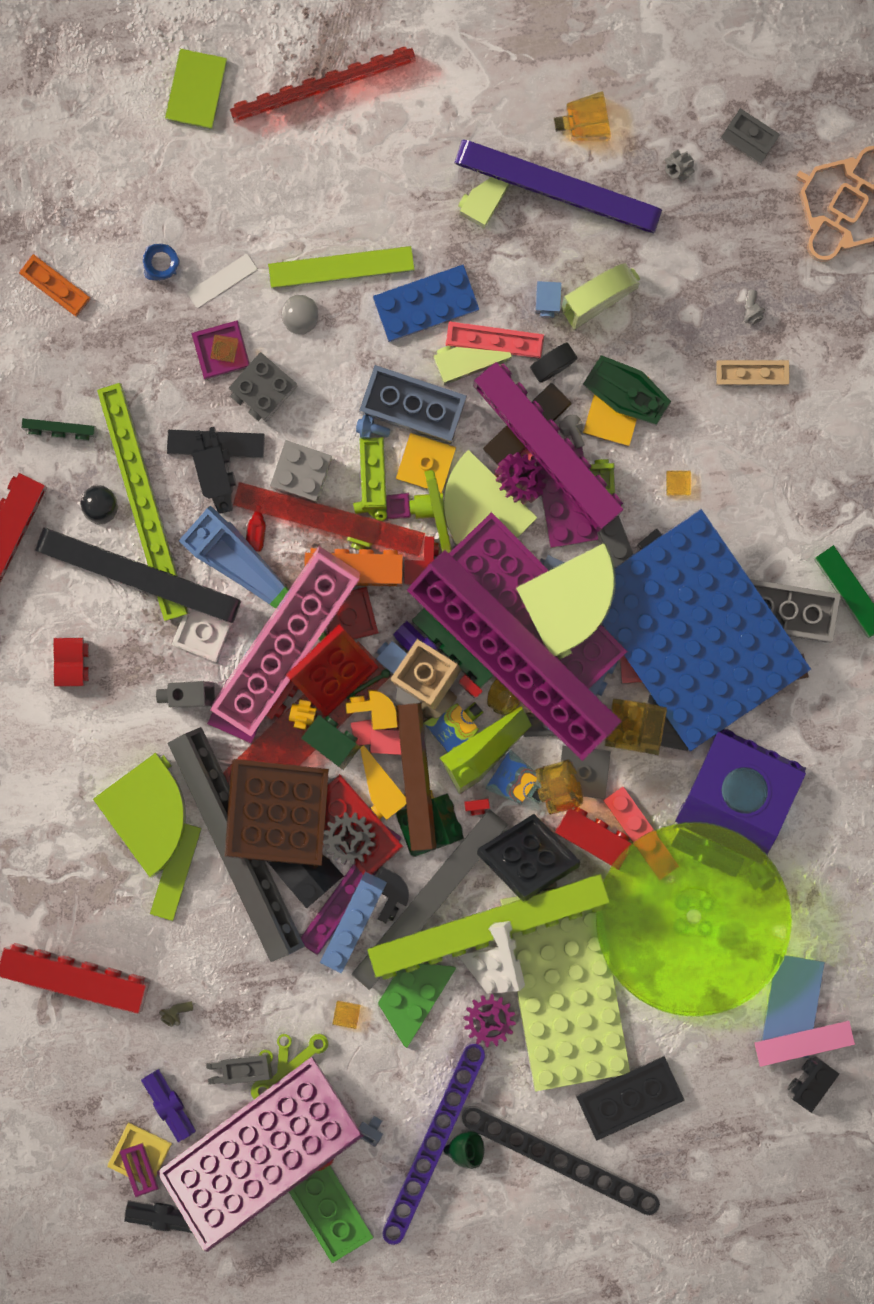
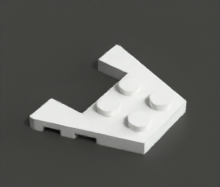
(496, 965)

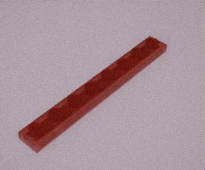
(332, 80)
(329, 519)

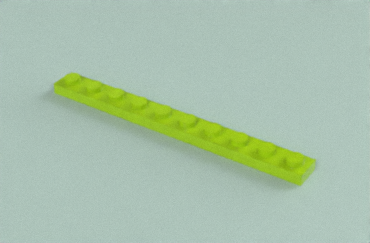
(139, 489)

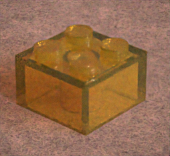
(639, 727)

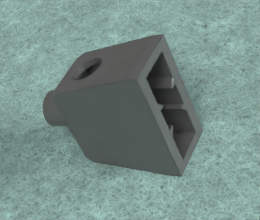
(194, 694)

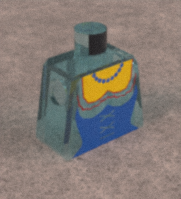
(514, 780)

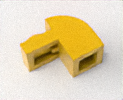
(380, 707)

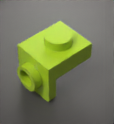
(606, 471)

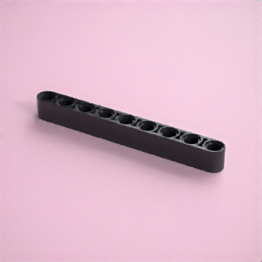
(138, 575)
(569, 1168)

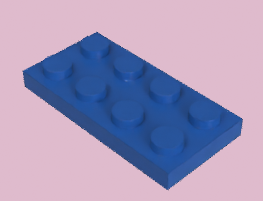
(426, 303)

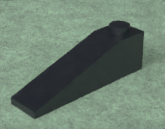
(308, 881)

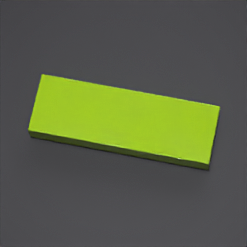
(372, 473)

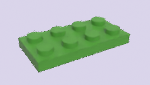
(331, 1214)

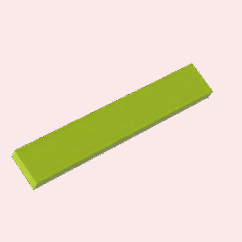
(341, 267)

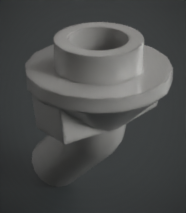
(753, 311)
(571, 427)

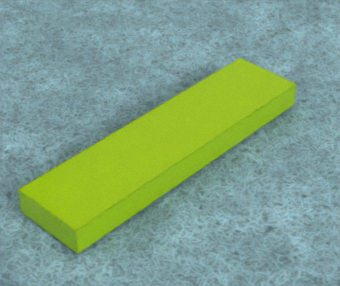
(438, 511)
(175, 875)

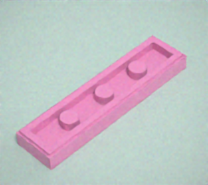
(804, 1043)

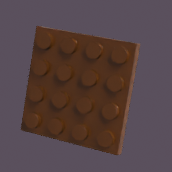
(276, 812)

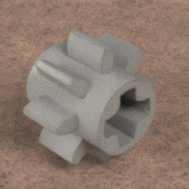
(679, 165)

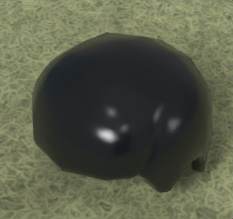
(98, 504)

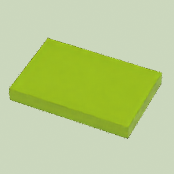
(196, 88)

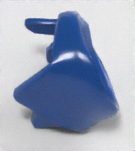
(153, 274)

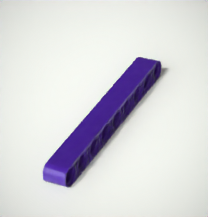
(558, 186)
(433, 1155)

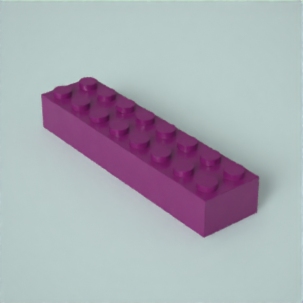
(547, 446)

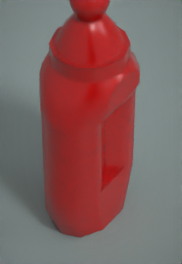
(256, 531)

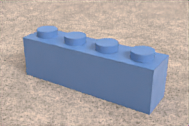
(353, 922)

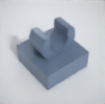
(370, 1132)

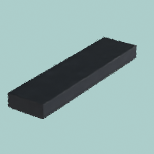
(238, 444)

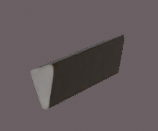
(506, 442)

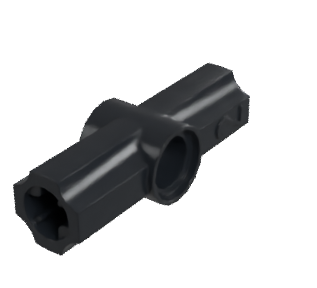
(156, 1215)

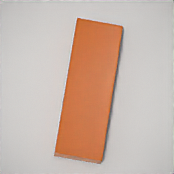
(54, 285)

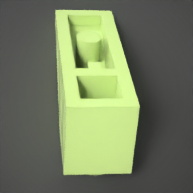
(483, 201)
(463, 362)

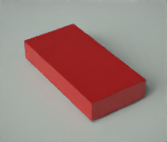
(470, 686)

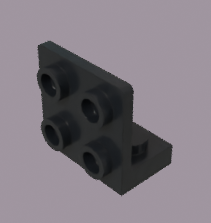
(812, 1083)

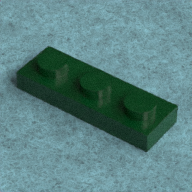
(58, 429)

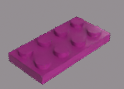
(563, 519)

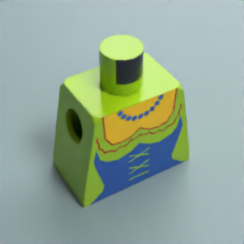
(455, 725)

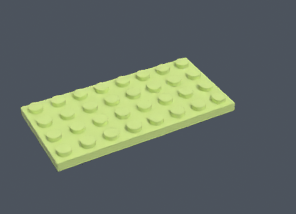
(568, 1004)

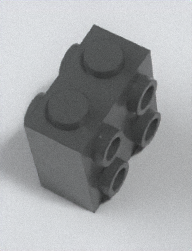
(262, 387)

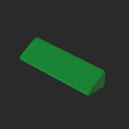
(848, 586)

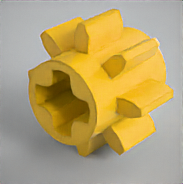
(302, 714)

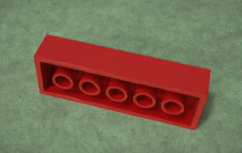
(73, 979)

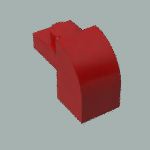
(414, 568)

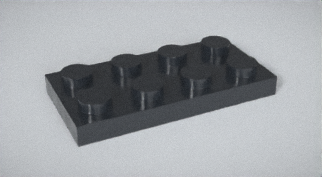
(630, 1098)

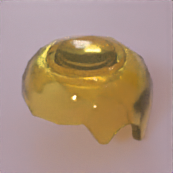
(501, 699)

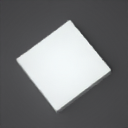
(202, 634)

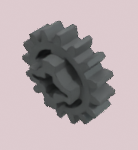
(351, 850)

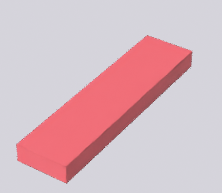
(496, 339)

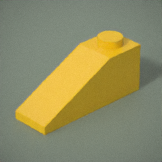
(383, 791)

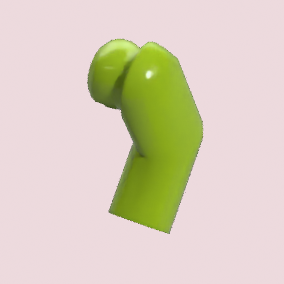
(378, 514)

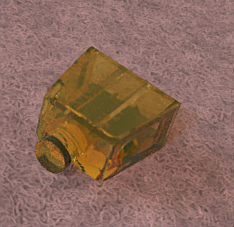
(585, 119)

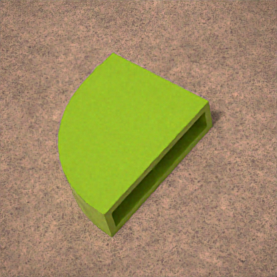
(147, 812)

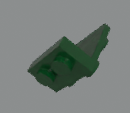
(445, 824)

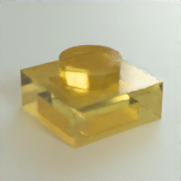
(346, 1014)

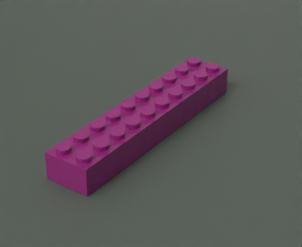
(513, 655)

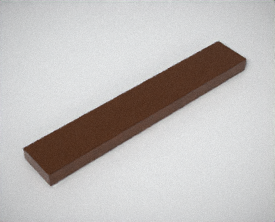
(416, 776)

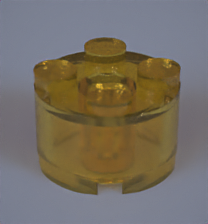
(559, 786)

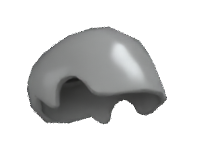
(300, 314)

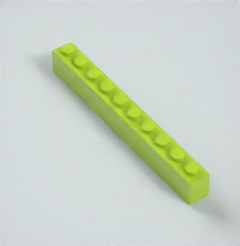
(474, 929)

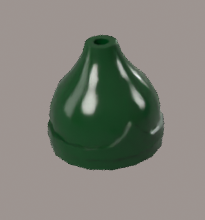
(466, 1150)

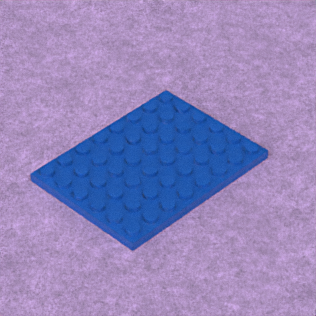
(699, 631)

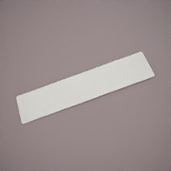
(222, 280)

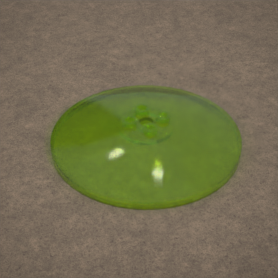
(703, 963)

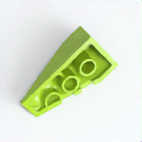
(479, 754)

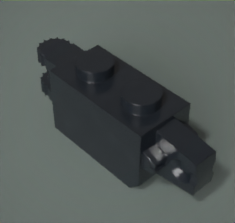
(213, 471)

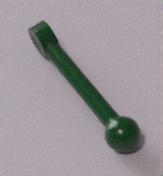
(384, 674)

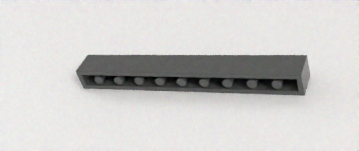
(249, 876)

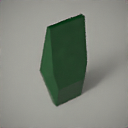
(627, 390)

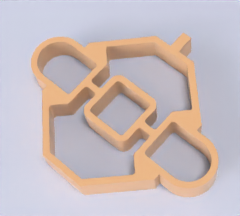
(815, 223)

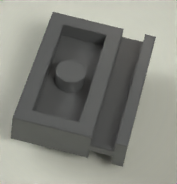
(750, 136)

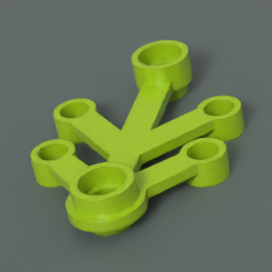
(283, 1068)

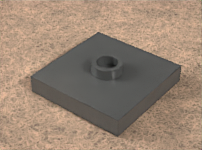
(591, 771)

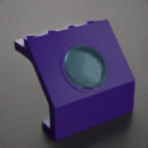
(743, 789)

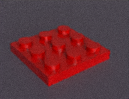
(332, 670)

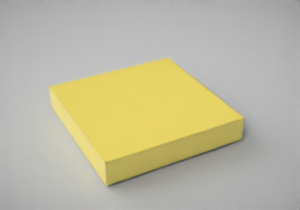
(155, 1147)

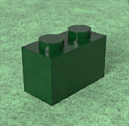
(331, 742)

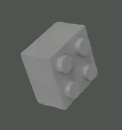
(301, 471)

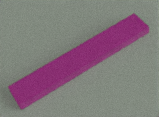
(333, 910)

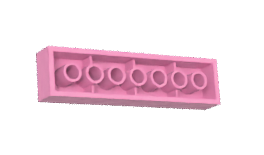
(285, 640)

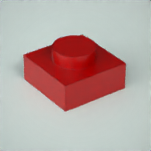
(477, 806)

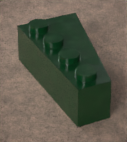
(452, 648)

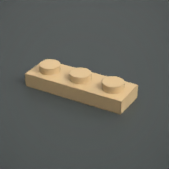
(752, 372)

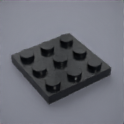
(528, 857)

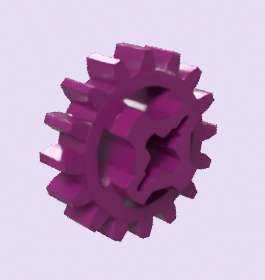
(520, 478)
(484, 1030)

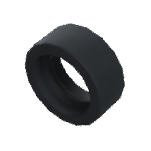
(553, 362)

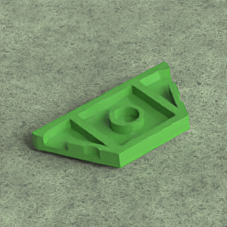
(412, 997)

